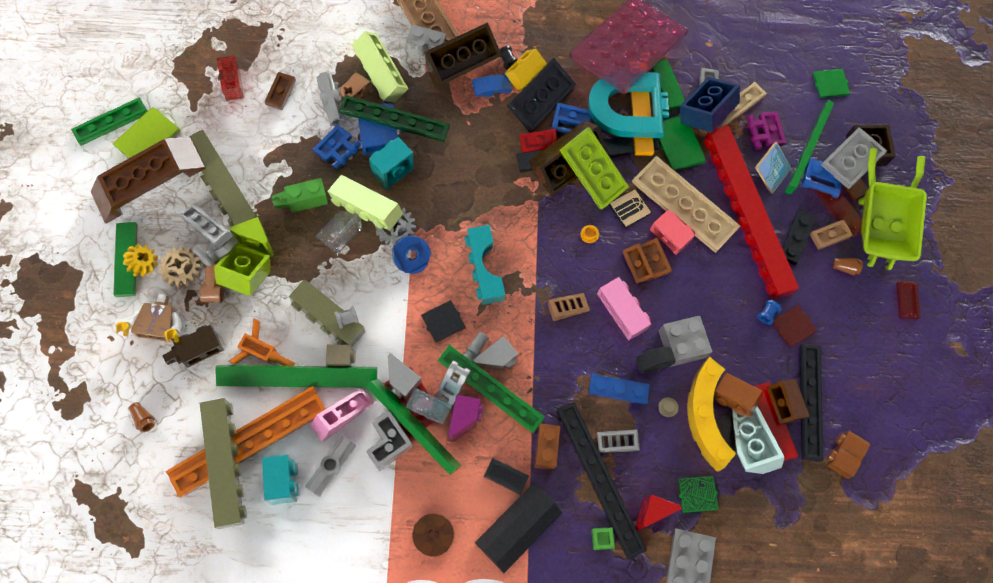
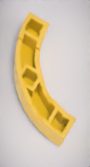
(702, 418)

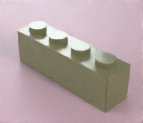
(321, 310)

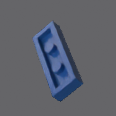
(619, 389)

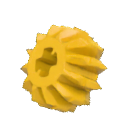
(137, 253)

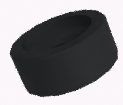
(655, 360)

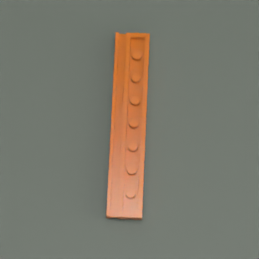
(251, 438)

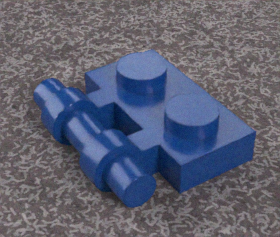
(333, 143)

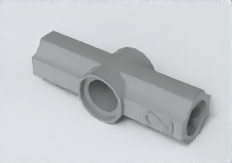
(330, 98)
(323, 477)

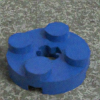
(412, 243)

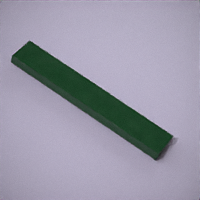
(394, 118)

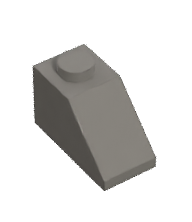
(497, 356)
(402, 378)

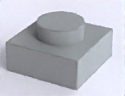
(704, 73)

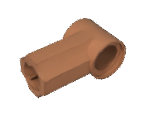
(211, 290)

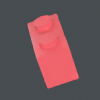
(672, 232)

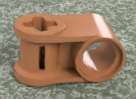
(356, 86)

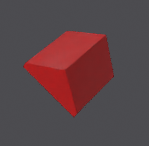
(653, 510)

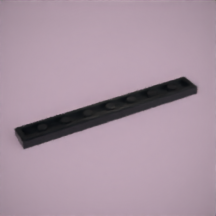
(615, 146)
(601, 481)

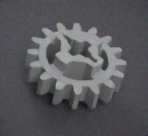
(402, 228)

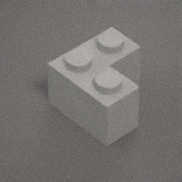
(393, 442)

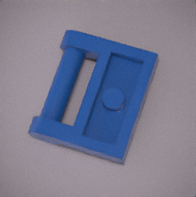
(570, 116)
(817, 172)

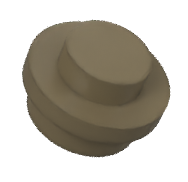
(668, 407)

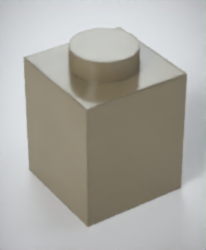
(340, 355)

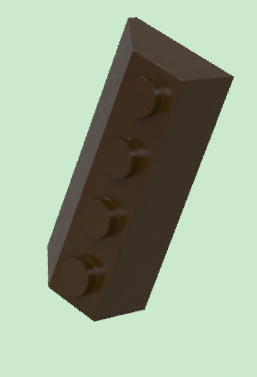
(461, 54)
(552, 167)

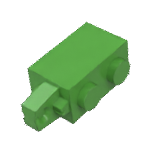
(301, 196)

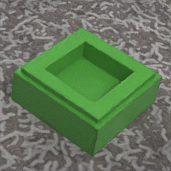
(603, 538)

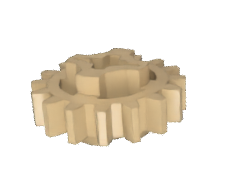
(172, 263)

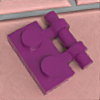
(771, 130)

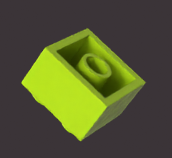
(242, 269)

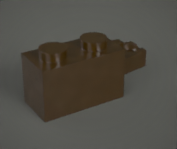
(194, 347)

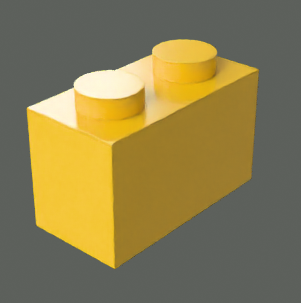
(525, 68)

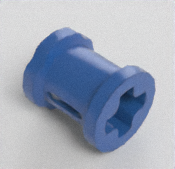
(769, 312)

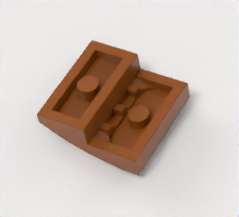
(647, 261)

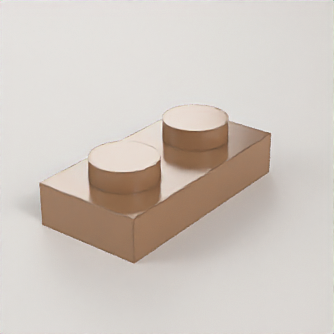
(830, 234)

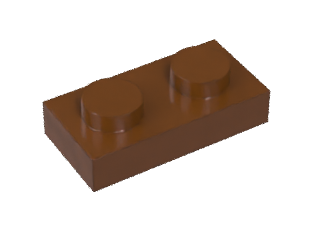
(280, 91)

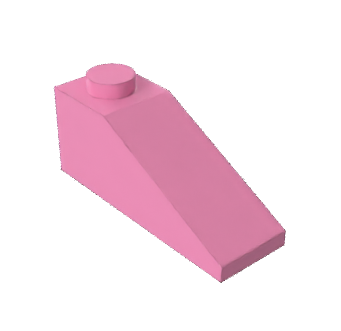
(340, 414)

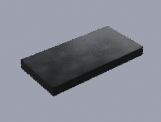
(541, 95)

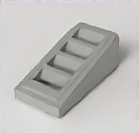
(635, 437)

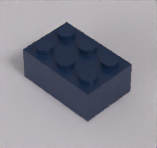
(710, 104)

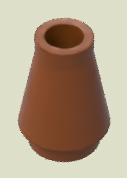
(848, 265)
(141, 417)

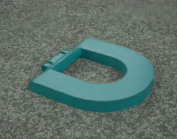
(630, 125)

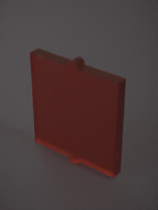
(794, 326)

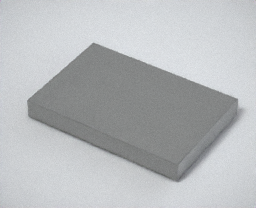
(851, 158)

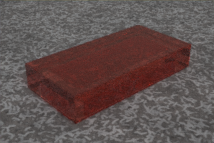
(908, 300)

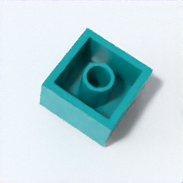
(391, 163)
(279, 479)

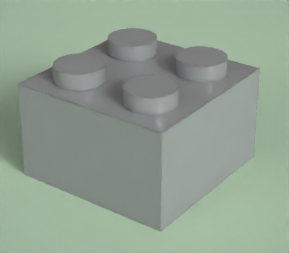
(686, 339)

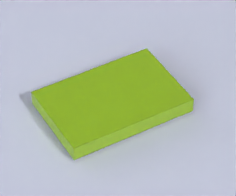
(146, 132)

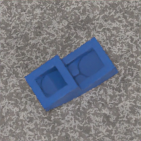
(488, 85)

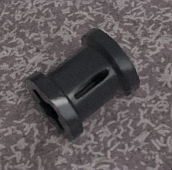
(507, 57)

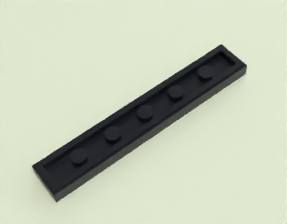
(812, 395)

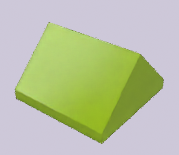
(252, 236)

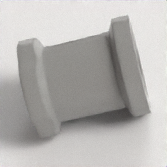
(346, 317)

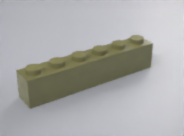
(221, 182)
(222, 463)

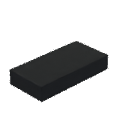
(506, 476)

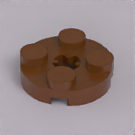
(428, 546)

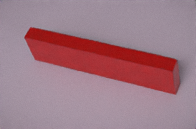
(779, 431)

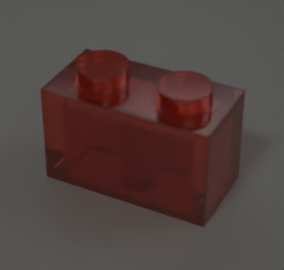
(230, 78)

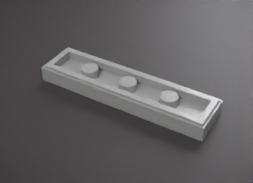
(206, 226)

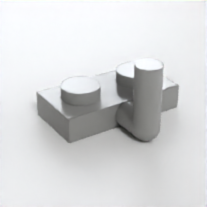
(425, 38)
(212, 253)

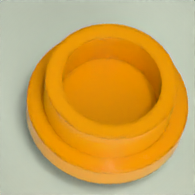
(589, 234)

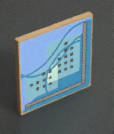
(773, 167)

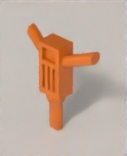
(252, 346)

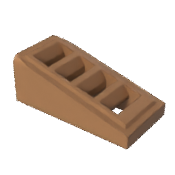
(552, 304)

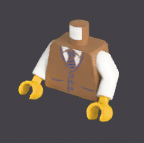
(153, 322)

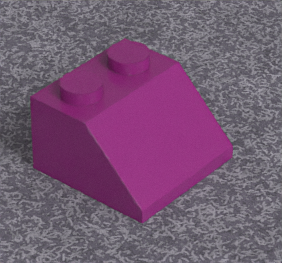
(464, 417)

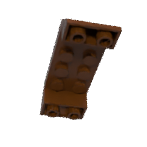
(144, 173)

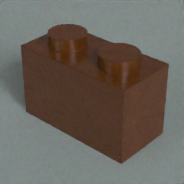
(787, 401)

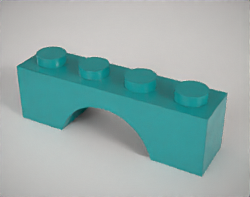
(490, 287)

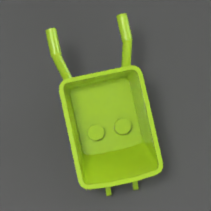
(893, 217)

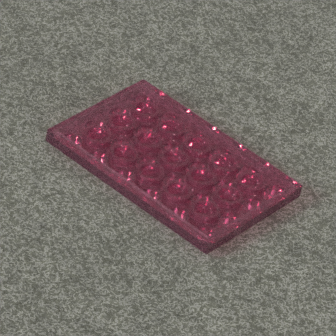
(628, 44)

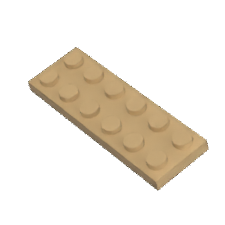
(692, 207)

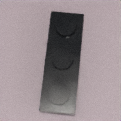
(798, 236)

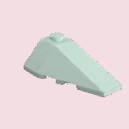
(756, 443)

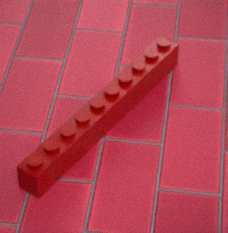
(751, 213)

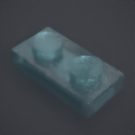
(429, 406)

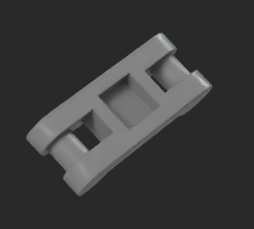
(451, 385)

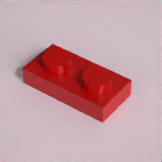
(537, 140)

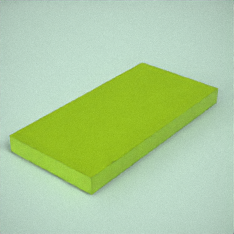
(594, 168)

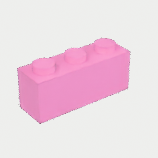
(624, 308)

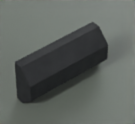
(518, 527)

